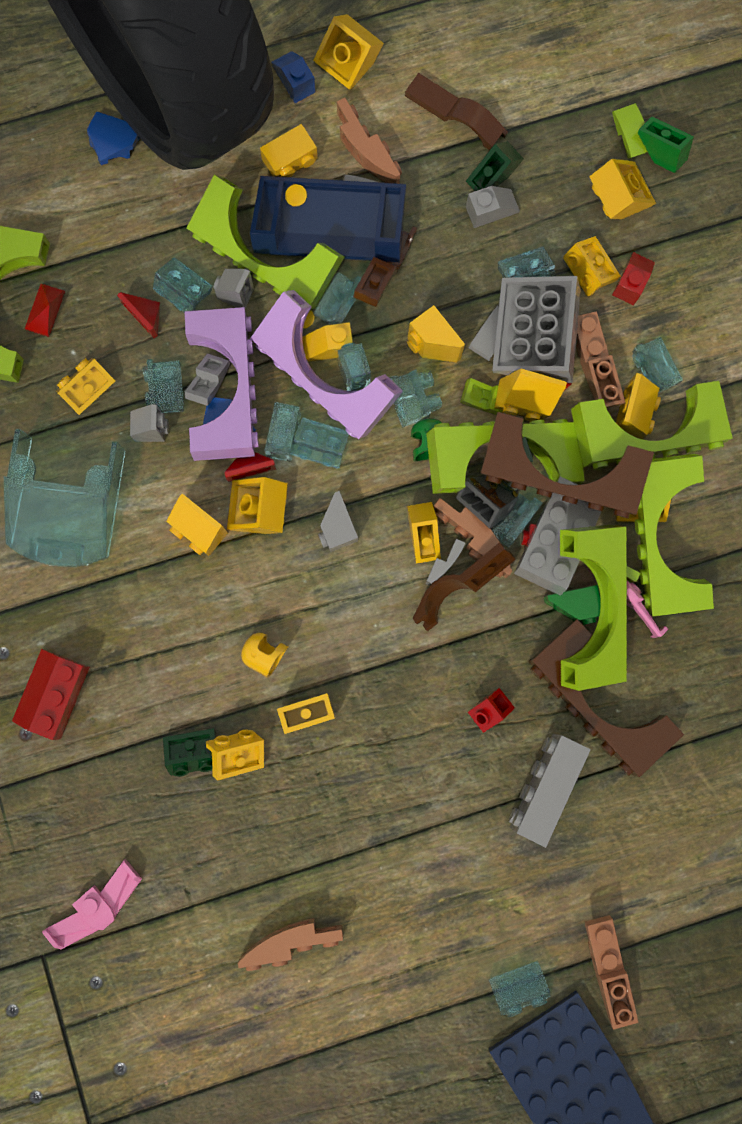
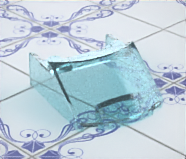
(60, 521)

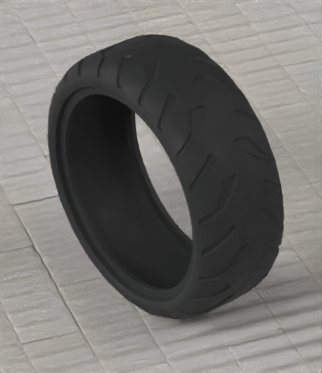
(177, 71)

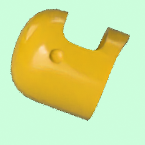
(261, 655)

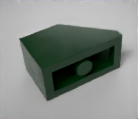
(495, 166)

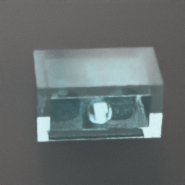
(354, 366)
(282, 431)

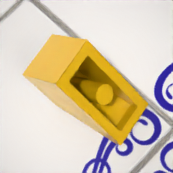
(326, 341)
(424, 532)

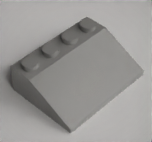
(537, 326)

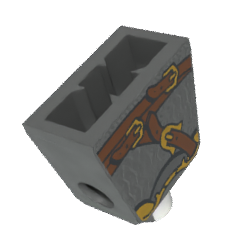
(488, 500)

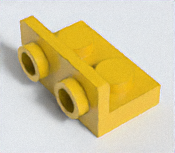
(591, 265)
(84, 385)
(236, 754)

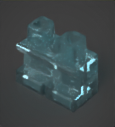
(413, 403)

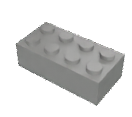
(541, 557)
(549, 789)

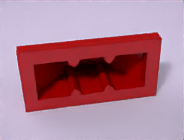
(44, 310)
(143, 310)
(249, 466)

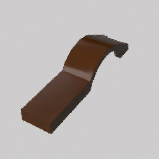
(449, 107)
(380, 274)
(473, 578)

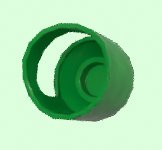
(419, 431)

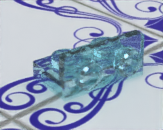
(528, 264)
(180, 285)
(337, 299)
(657, 364)
(164, 385)
(320, 443)
(512, 525)
(520, 989)

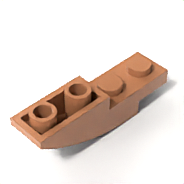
(367, 150)
(596, 361)
(469, 526)
(279, 945)
(610, 972)

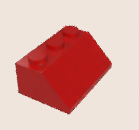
(50, 695)

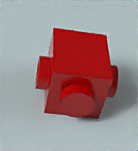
(491, 710)

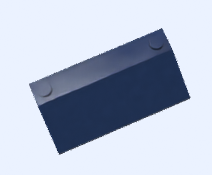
(347, 216)

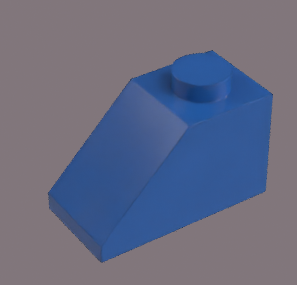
(295, 76)

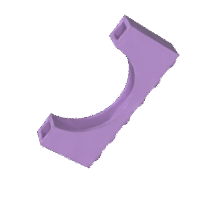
(281, 340)
(231, 432)

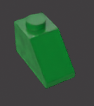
(665, 144)
(577, 604)

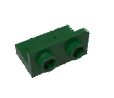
(188, 752)

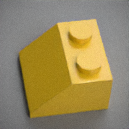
(347, 50)
(621, 189)
(434, 337)
(528, 394)
(640, 403)
(257, 505)
(195, 525)

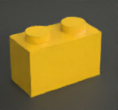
(289, 152)
(306, 713)

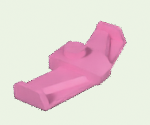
(634, 601)
(95, 908)

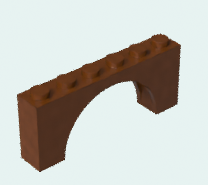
(616, 490)
(634, 747)

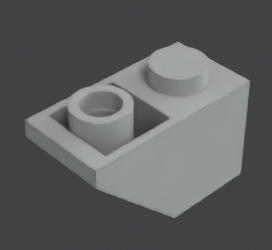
(148, 424)

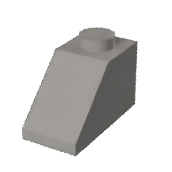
(490, 205)
(234, 287)
(337, 525)

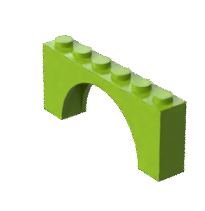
(217, 224)
(18, 250)
(605, 442)
(453, 447)
(663, 589)
(605, 655)

